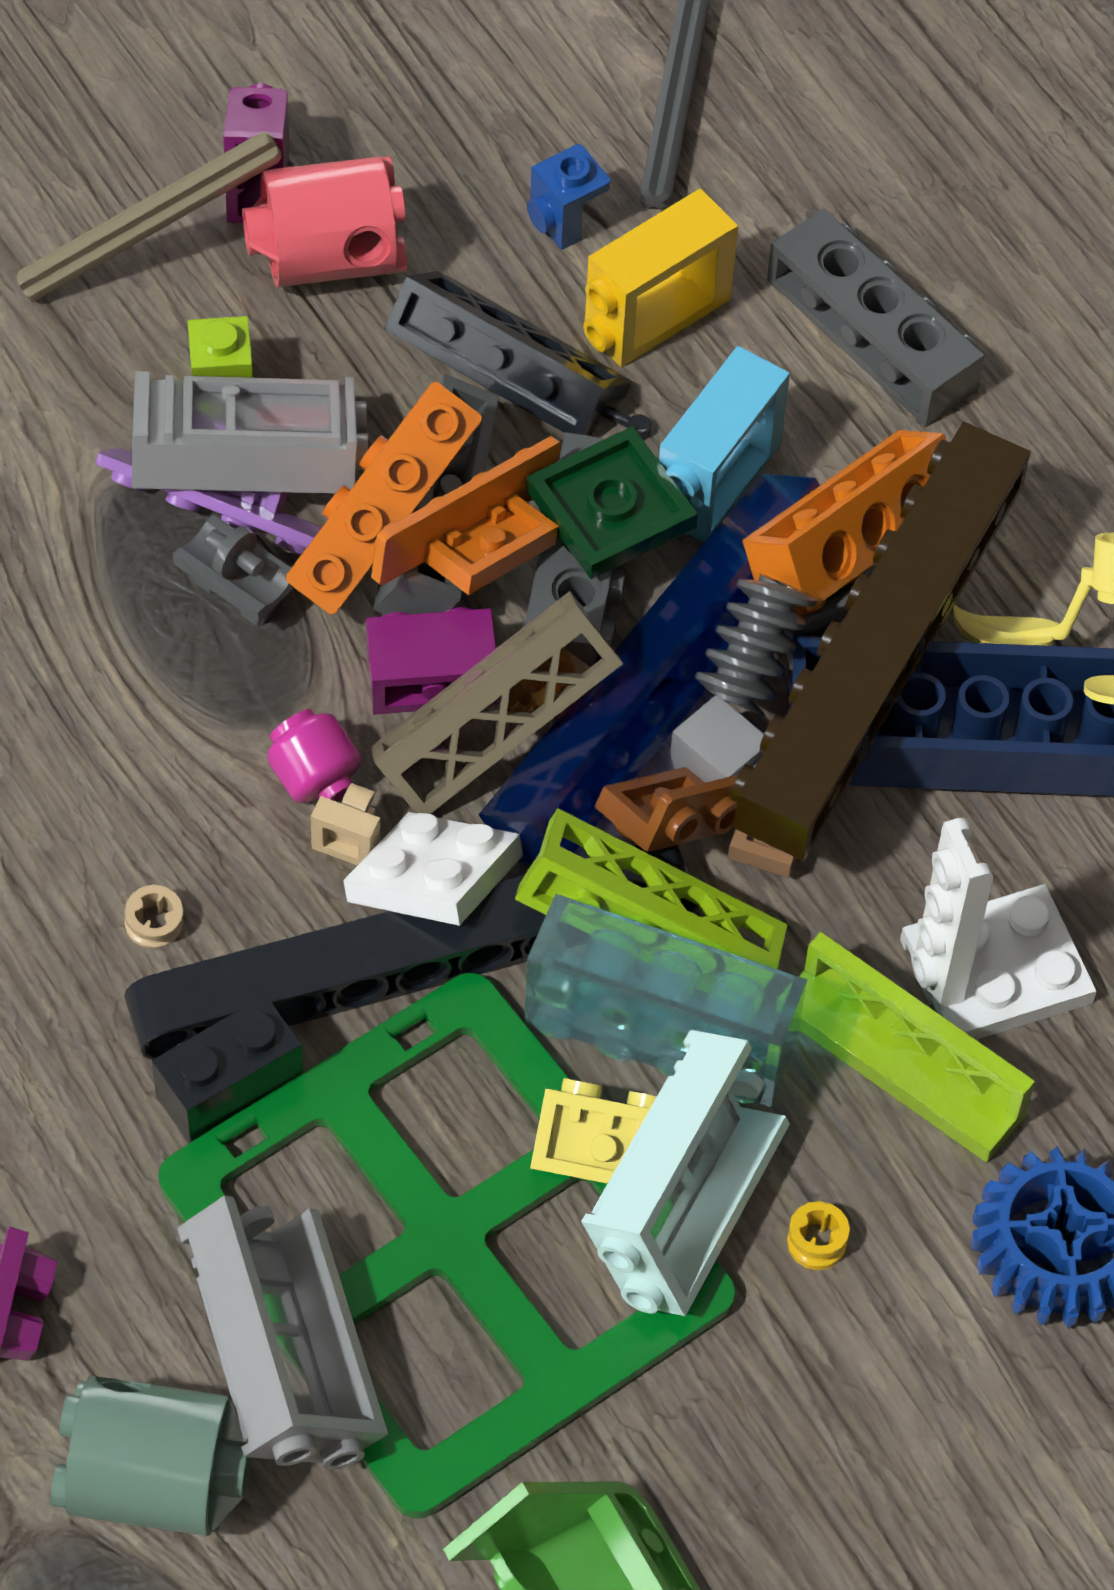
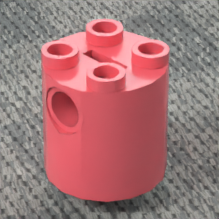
(328, 221)

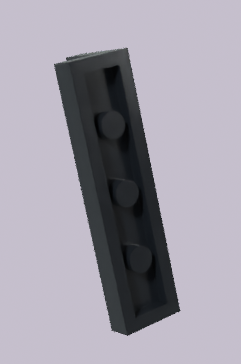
(504, 352)

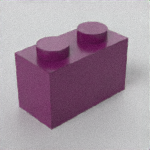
(423, 654)

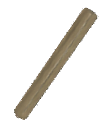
(148, 216)

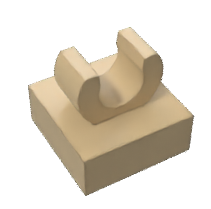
(346, 828)

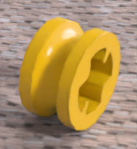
(812, 1255)

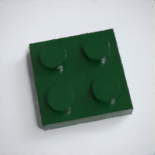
(612, 502)

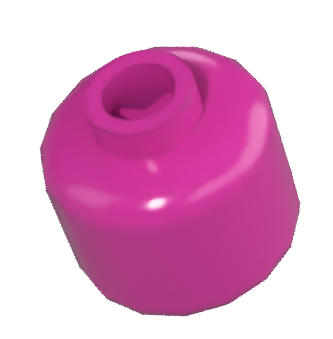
(313, 756)

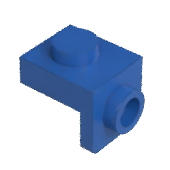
(559, 191)

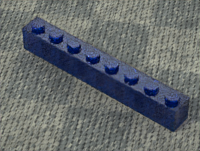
(639, 704)

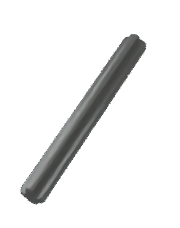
(673, 103)

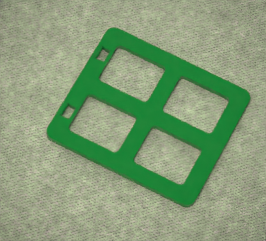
(447, 1238)

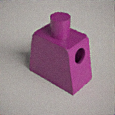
(248, 114)

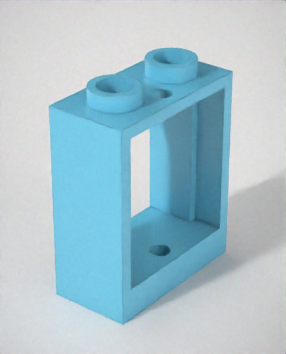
(726, 437)

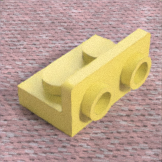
(585, 1133)

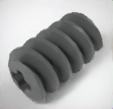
(755, 642)

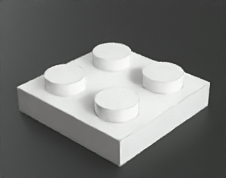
(433, 868)

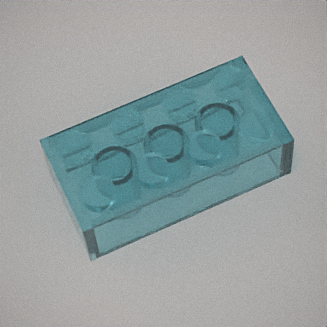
(644, 990)

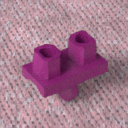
(28, 1275)

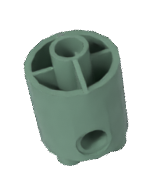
(150, 1456)

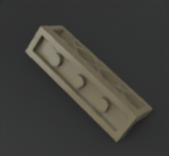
(479, 688)

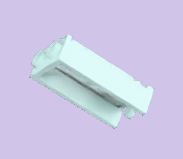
(685, 1177)

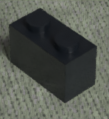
(226, 1068)

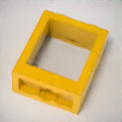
(659, 278)

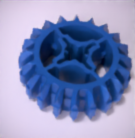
(1013, 1246)

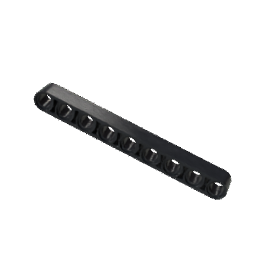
(342, 966)

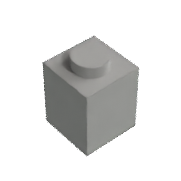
(715, 742)

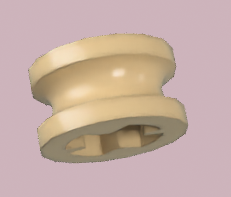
(162, 899)

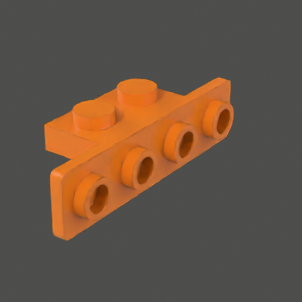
(392, 487)
(474, 529)

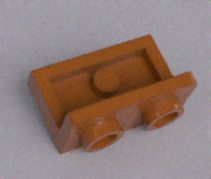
(669, 808)

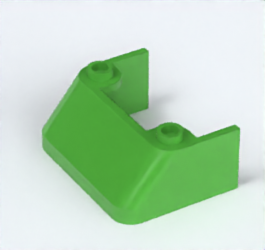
(574, 1540)

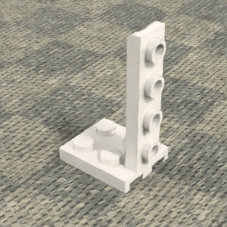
(992, 959)

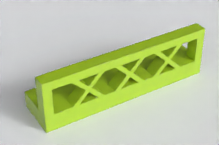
(603, 885)
(911, 1050)

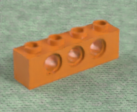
(837, 527)

